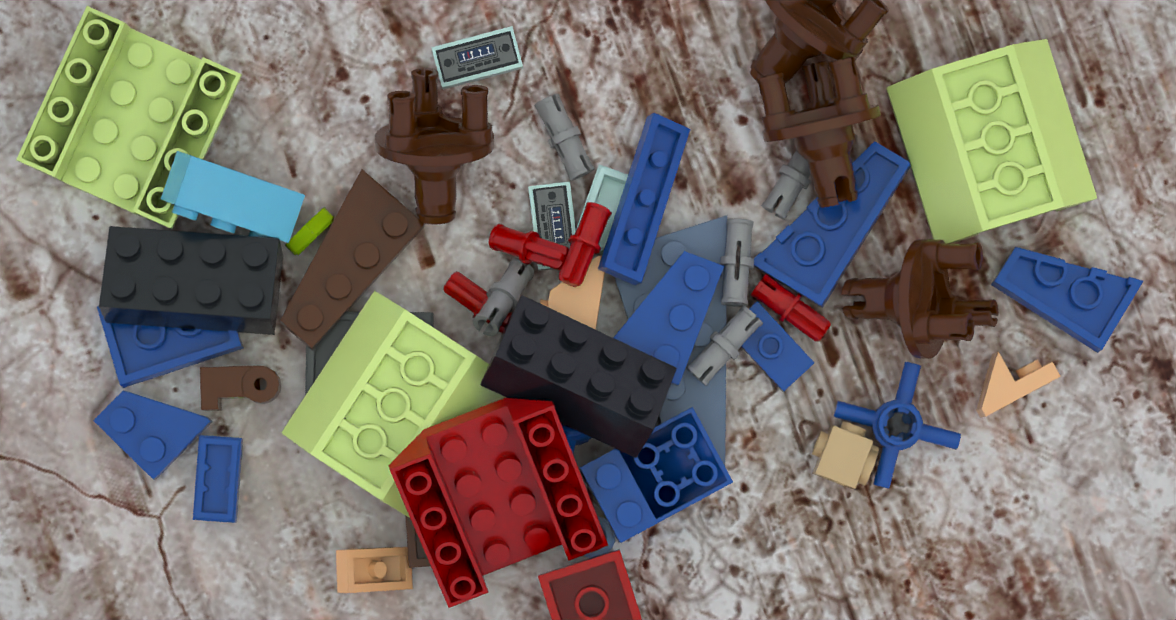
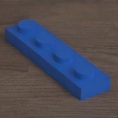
(644, 199)

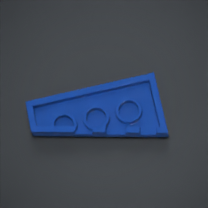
(823, 241)

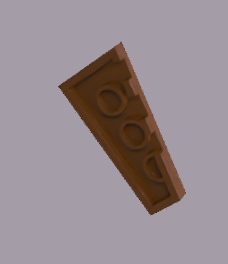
(354, 253)

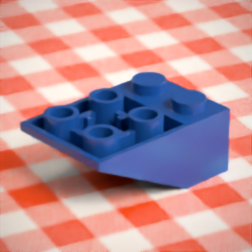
(666, 477)

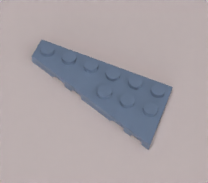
(708, 401)

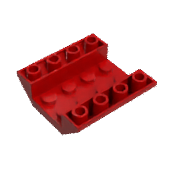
(494, 493)

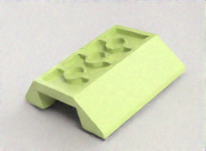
(124, 113)
(991, 141)
(382, 392)

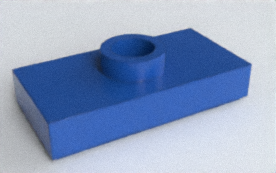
(776, 351)
(217, 478)

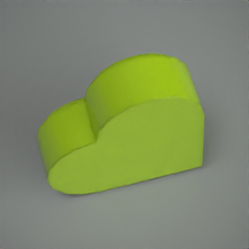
(310, 231)

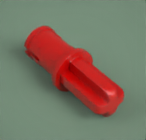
(584, 244)
(527, 247)
(469, 295)
(791, 308)

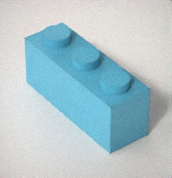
(231, 198)

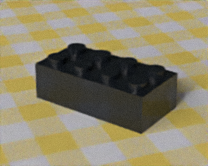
(191, 280)
(588, 376)

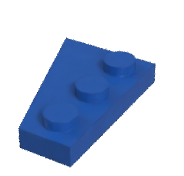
(153, 351)

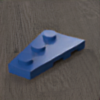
(1069, 296)
(674, 312)

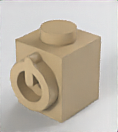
(845, 455)

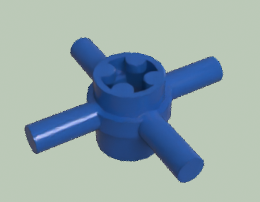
(910, 416)

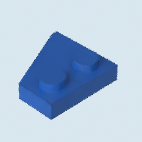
(150, 430)

